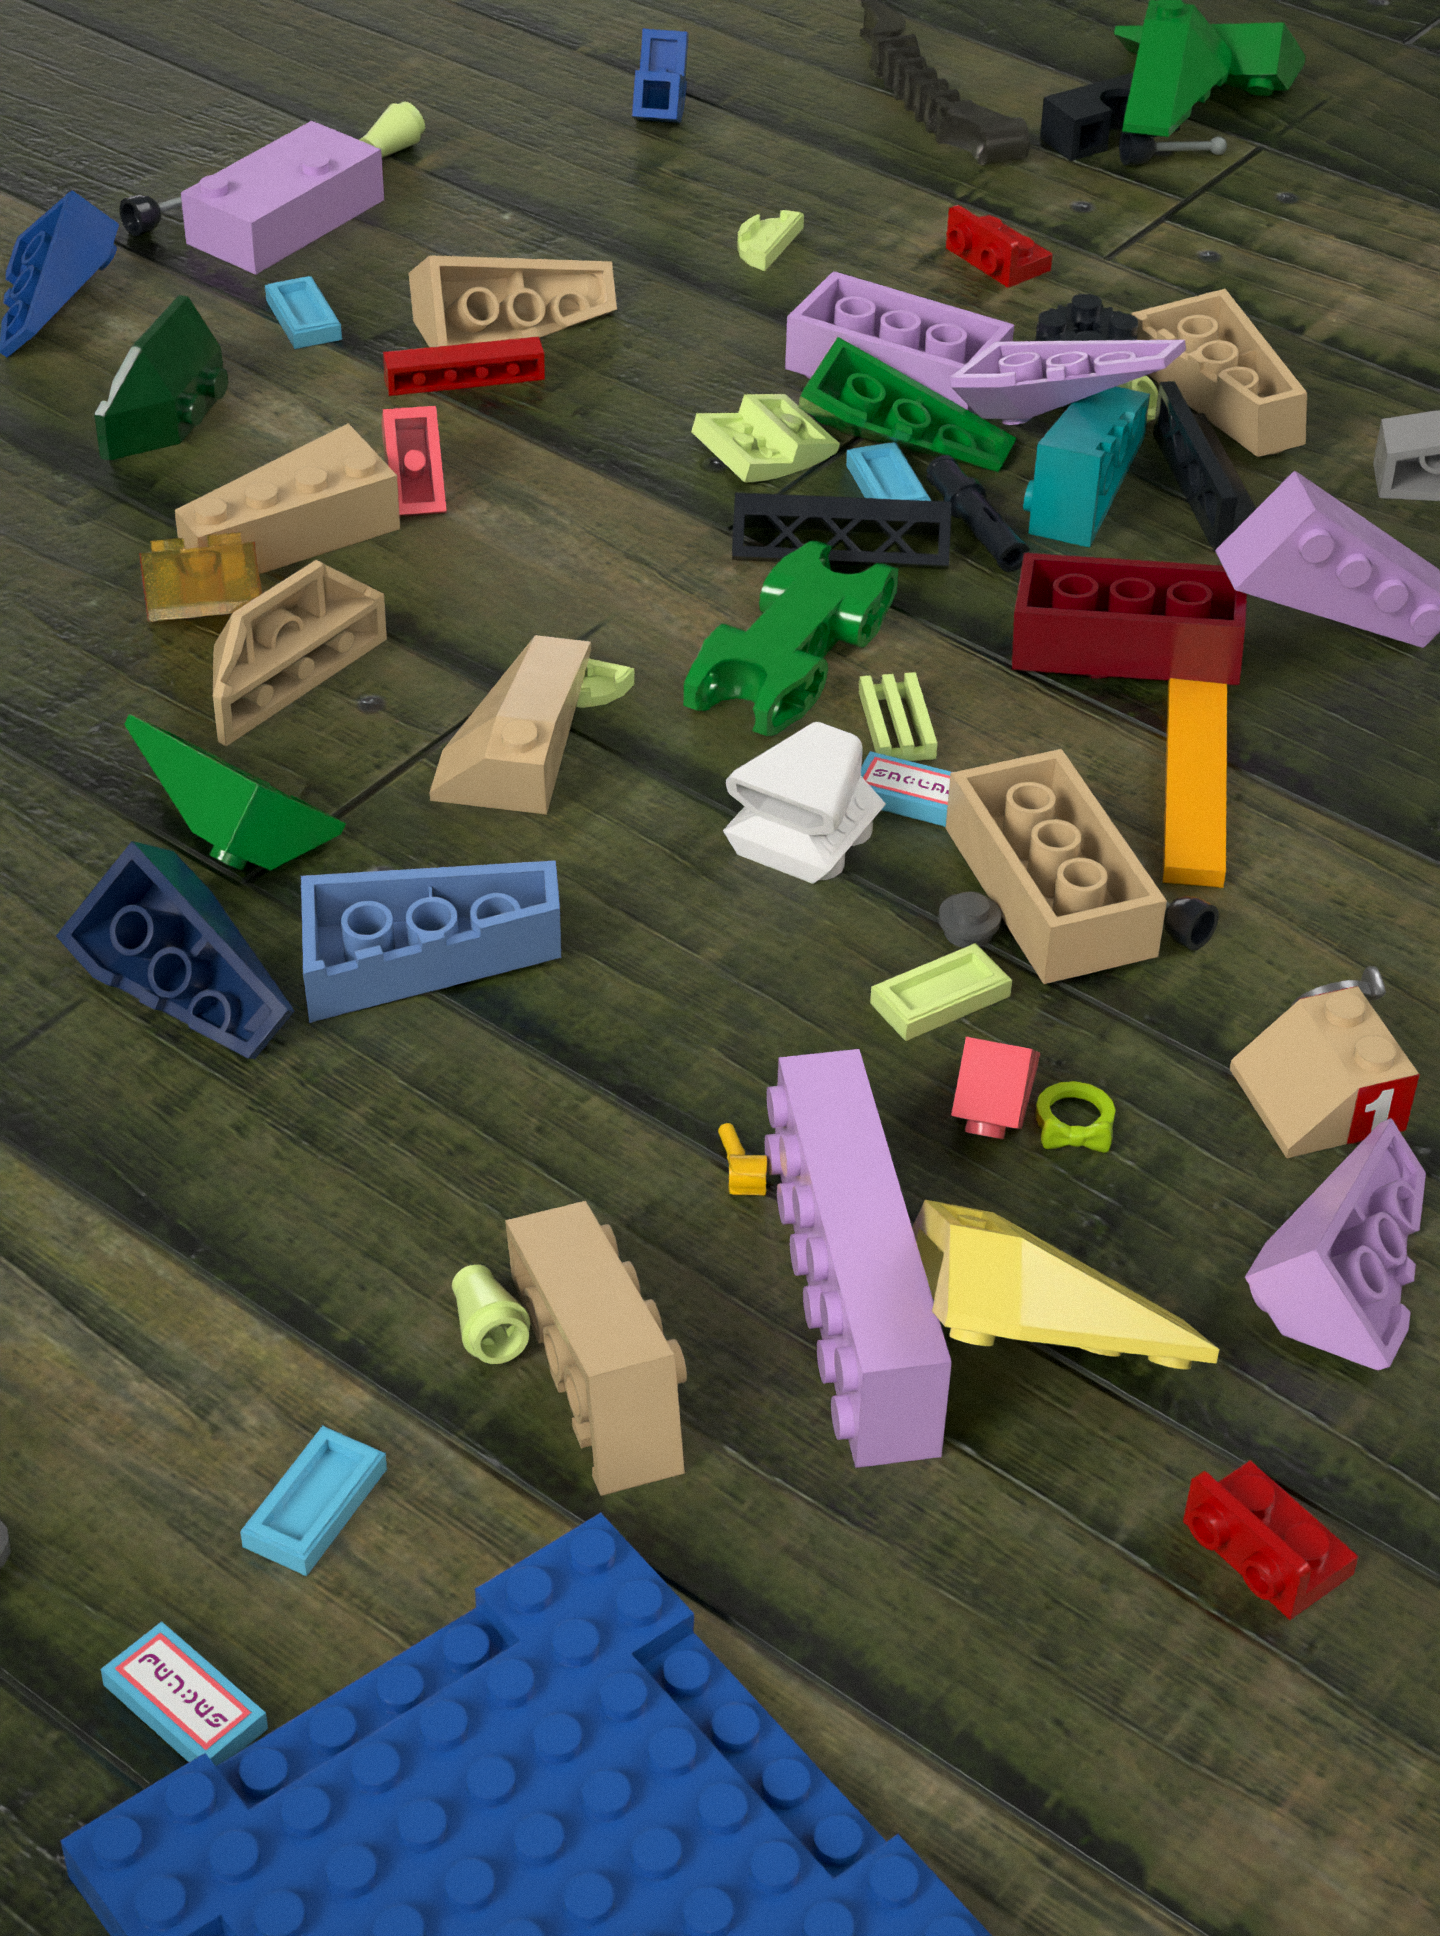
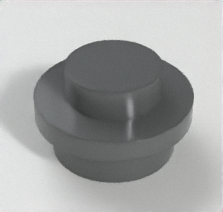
(969, 919)

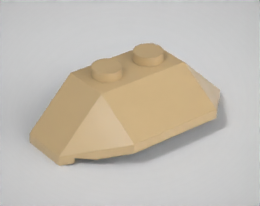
(291, 644)

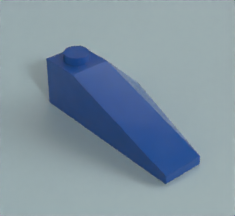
(52, 265)

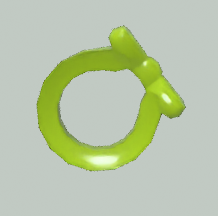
(1058, 1134)

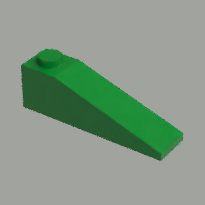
(1262, 54)
(1174, 67)
(887, 406)
(230, 806)

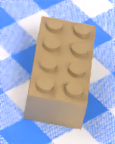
(1055, 866)

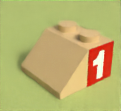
(1326, 1074)

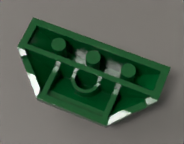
(162, 385)

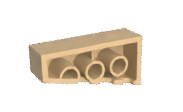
(301, 503)
(601, 1344)

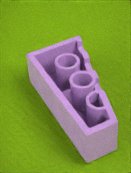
(1332, 563)

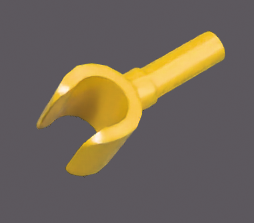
(746, 1172)

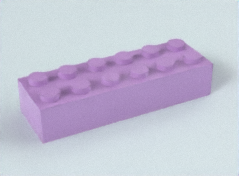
(858, 1260)

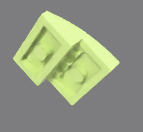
(765, 438)

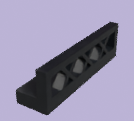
(1200, 466)
(842, 518)

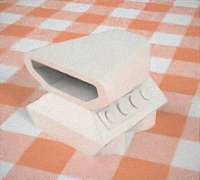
(803, 804)

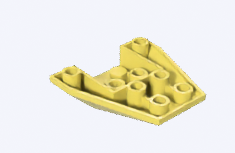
(1013, 1285)

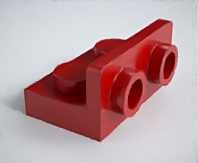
(995, 247)
(1267, 1538)

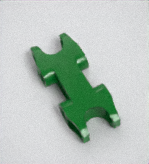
(783, 651)

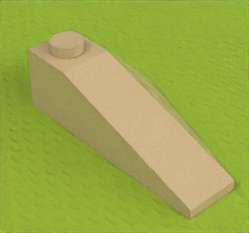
(506, 298)
(518, 733)

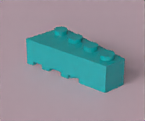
(1085, 464)

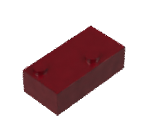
(1128, 619)

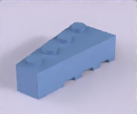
(422, 930)

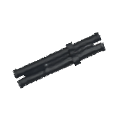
(970, 504)

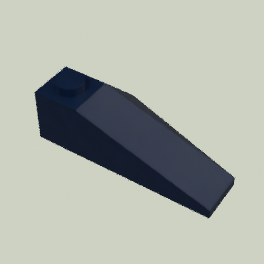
(176, 950)

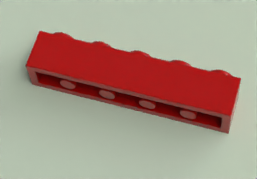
(463, 366)

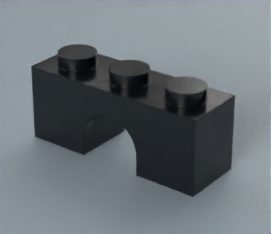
(1081, 118)

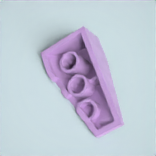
(1037, 376)
(1342, 1258)

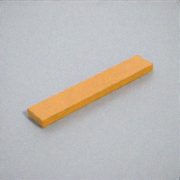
(1195, 784)

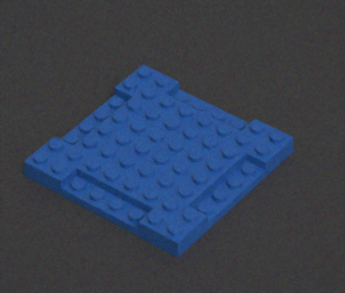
(518, 1776)

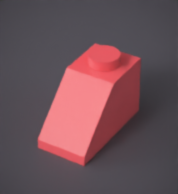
(415, 457)
(994, 1086)

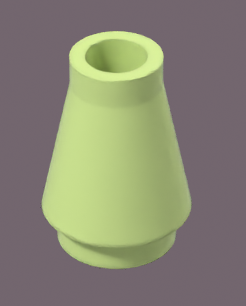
(396, 129)
(490, 1318)

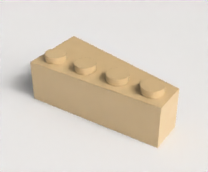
(1229, 372)

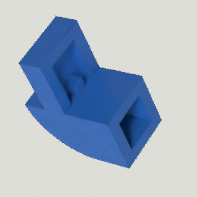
(661, 78)

